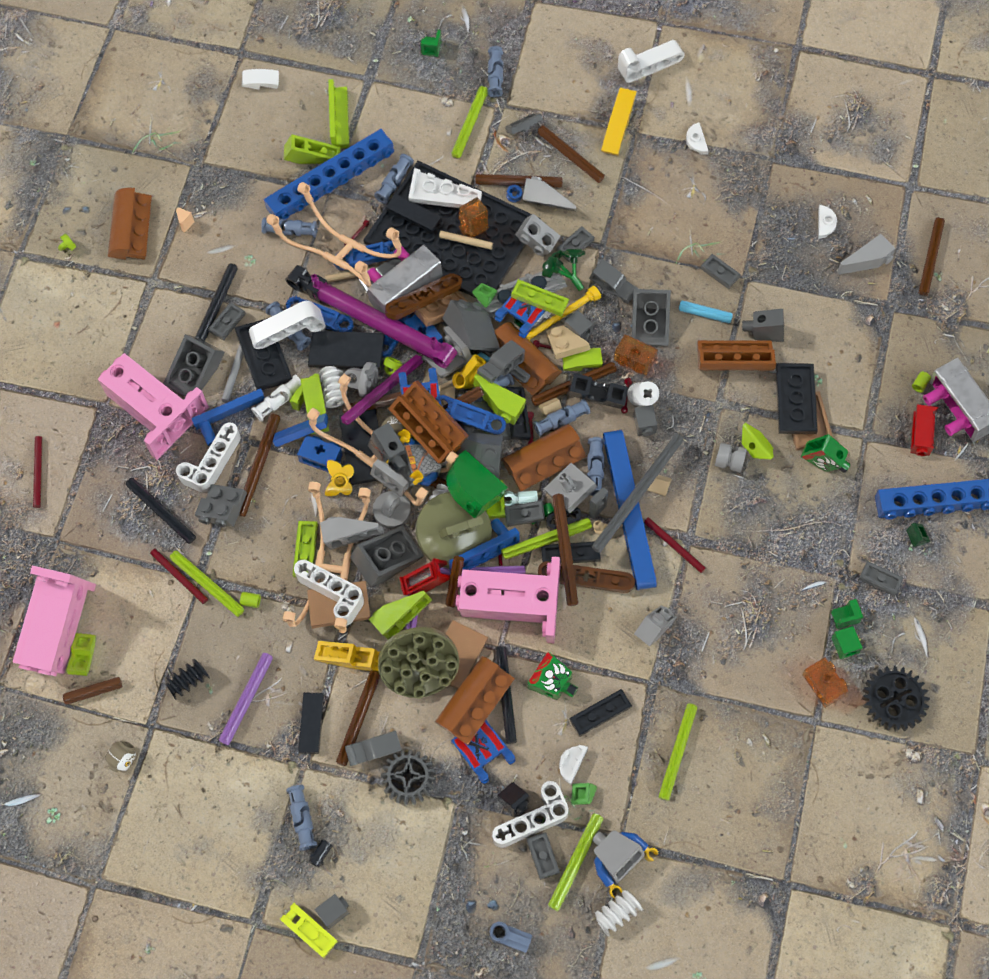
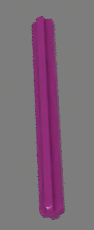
(380, 390)

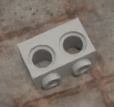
(540, 232)

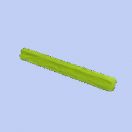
(469, 122)
(544, 539)
(207, 583)
(677, 752)
(575, 862)

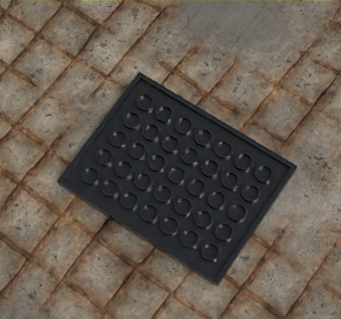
(470, 262)

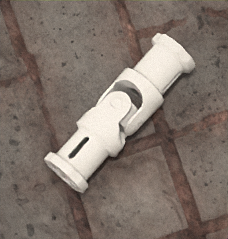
(272, 402)

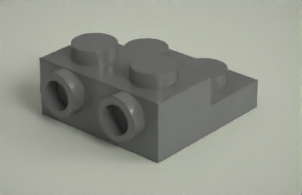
(221, 506)

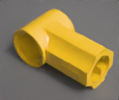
(465, 378)

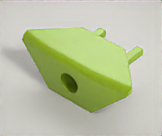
(756, 443)

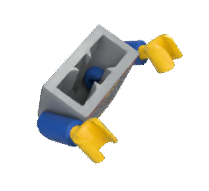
(420, 466)
(618, 855)

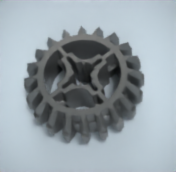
(399, 777)

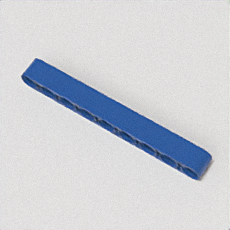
(633, 525)

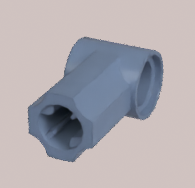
(513, 937)

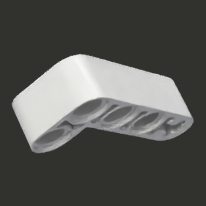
(648, 62)
(287, 323)
(227, 438)
(326, 588)
(528, 818)

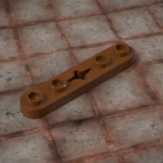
(413, 301)
(605, 579)

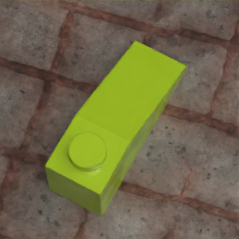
(308, 151)
(501, 400)
(396, 615)

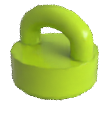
(67, 242)
(392, 363)

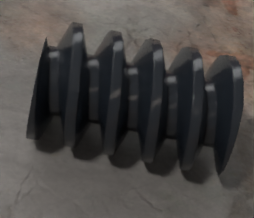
(186, 678)

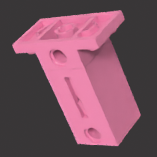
(151, 403)
(512, 597)
(51, 621)

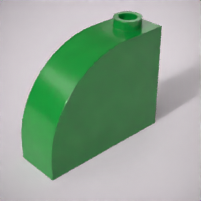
(473, 485)

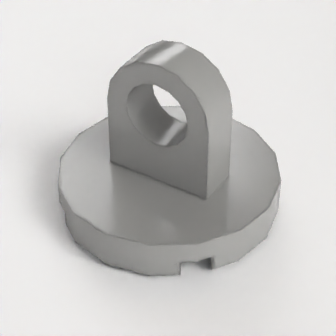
(366, 378)
(391, 510)

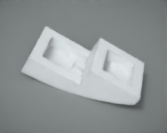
(260, 77)

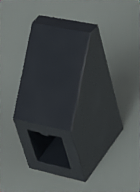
(514, 799)

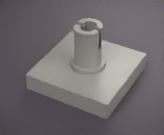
(573, 485)

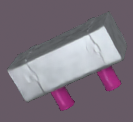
(410, 274)
(962, 397)

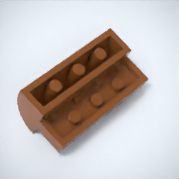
(129, 224)
(735, 355)
(535, 363)
(428, 422)
(544, 457)
(474, 700)

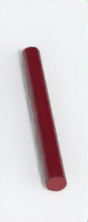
(37, 472)
(673, 544)
(179, 576)

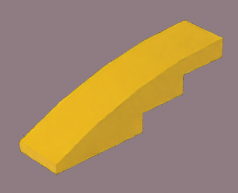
(618, 121)
(347, 655)

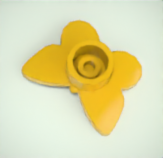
(340, 478)

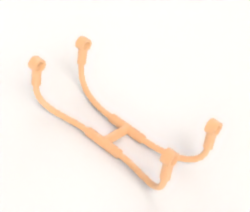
(360, 267)
(313, 415)
(340, 623)

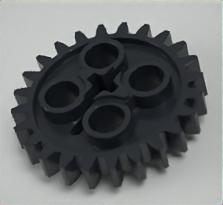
(905, 714)

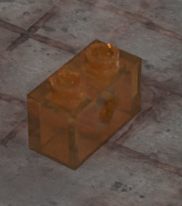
(473, 218)
(635, 355)
(825, 692)

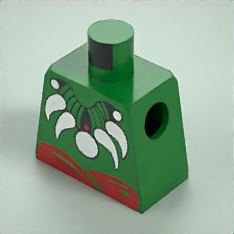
(826, 454)
(552, 679)

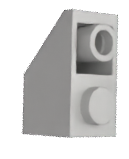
(655, 625)

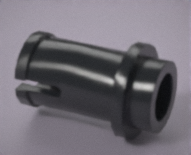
(320, 853)

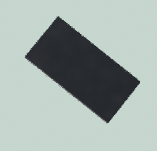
(346, 349)
(265, 365)
(796, 398)
(359, 438)

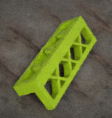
(338, 115)

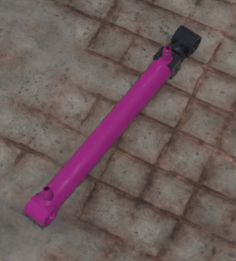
(320, 290)

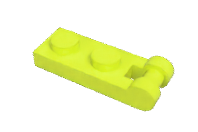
(309, 931)

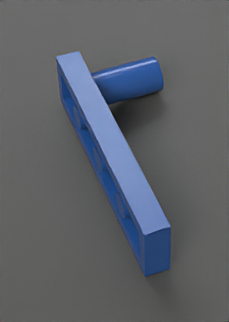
(205, 419)
(490, 548)

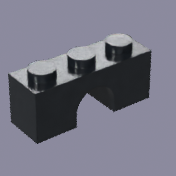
(606, 394)

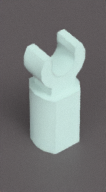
(521, 497)

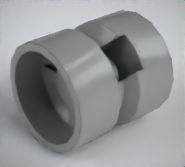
(730, 457)

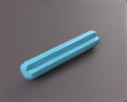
(705, 311)

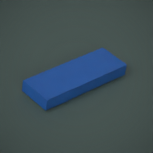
(299, 430)

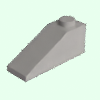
(541, 193)
(869, 256)
(344, 531)

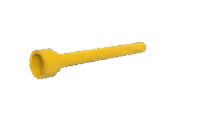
(591, 295)

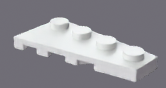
(435, 191)

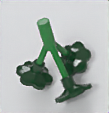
(554, 264)

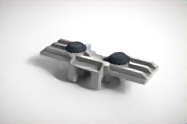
(551, 284)

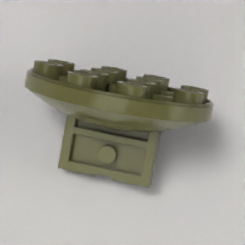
(449, 530)
(418, 662)

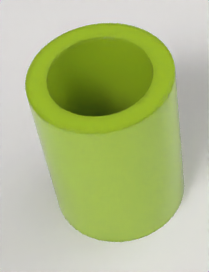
(921, 382)
(250, 599)

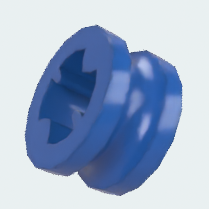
(510, 190)

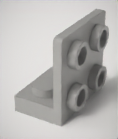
(461, 359)
(390, 477)

